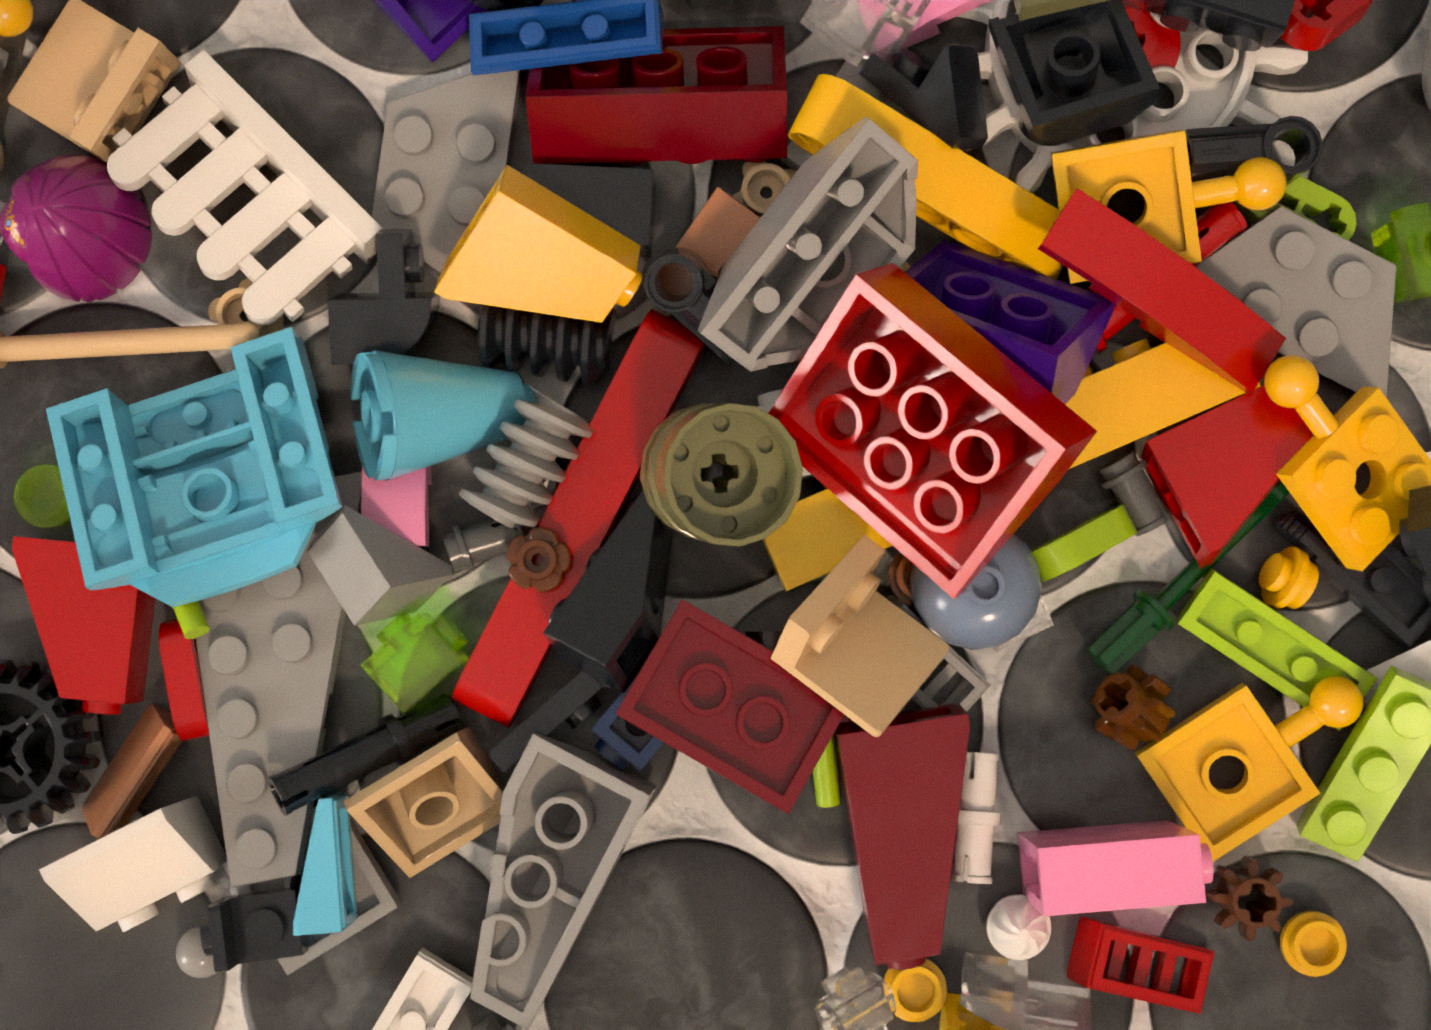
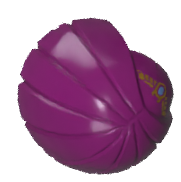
(76, 228)

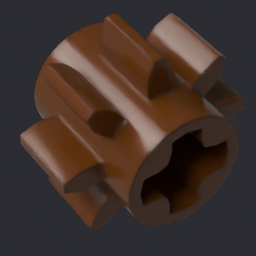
(1132, 707)
(1257, 913)

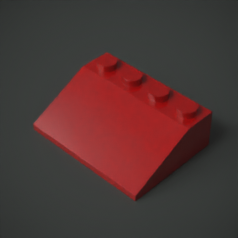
(926, 426)

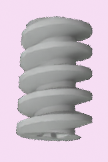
(527, 461)

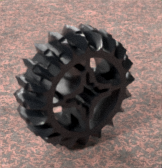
(48, 780)

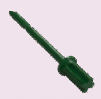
(1150, 615)

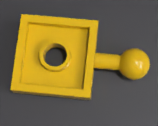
(1161, 172)
(1325, 468)
(1272, 776)

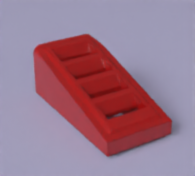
(1100, 955)

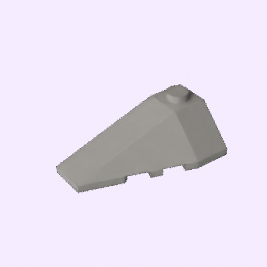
(554, 852)

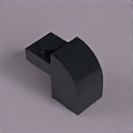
(387, 319)

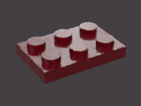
(730, 707)

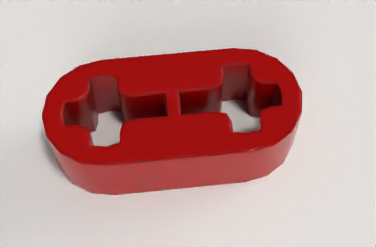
(1329, 22)
(183, 681)

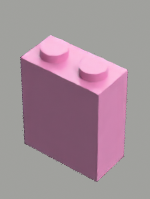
(1113, 867)

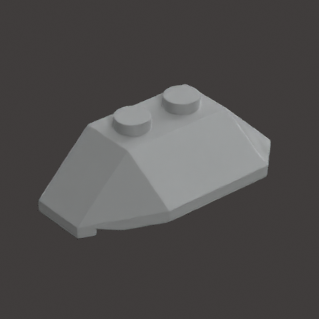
(833, 219)

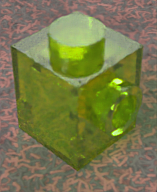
(1408, 246)
(416, 658)

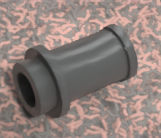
(1135, 491)
(478, 542)

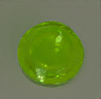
(41, 497)

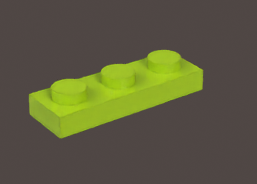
(1265, 640)
(1371, 766)

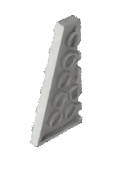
(267, 700)

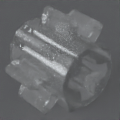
(855, 1002)

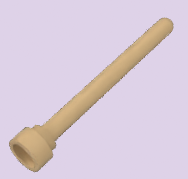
(124, 342)

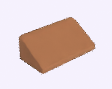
(131, 772)

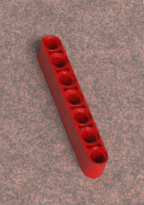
(582, 513)

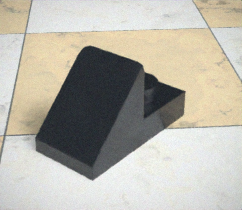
(939, 96)

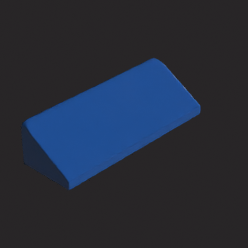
(564, 34)

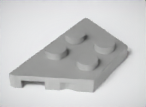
(444, 158)
(1316, 292)

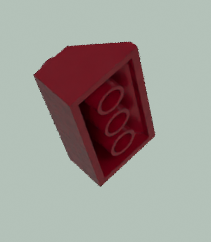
(644, 113)

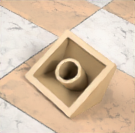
(431, 803)

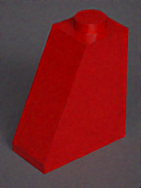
(1222, 467)
(90, 638)

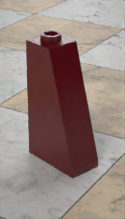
(903, 825)

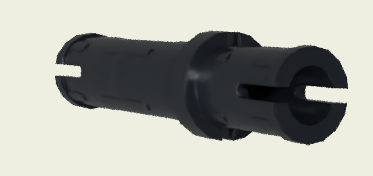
(389, 742)

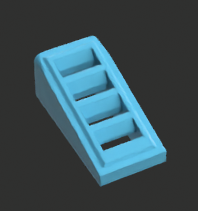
(328, 882)

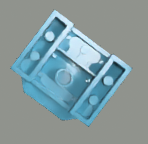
(199, 480)

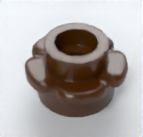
(555, 554)

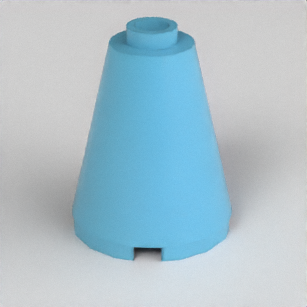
(428, 410)

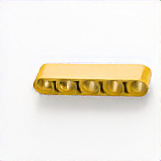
(950, 186)

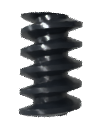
(545, 340)

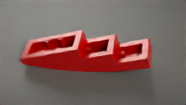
(1162, 291)

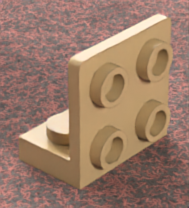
(93, 79)
(858, 644)

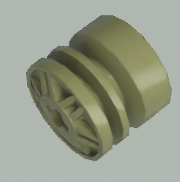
(757, 481)

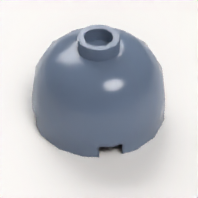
(992, 605)

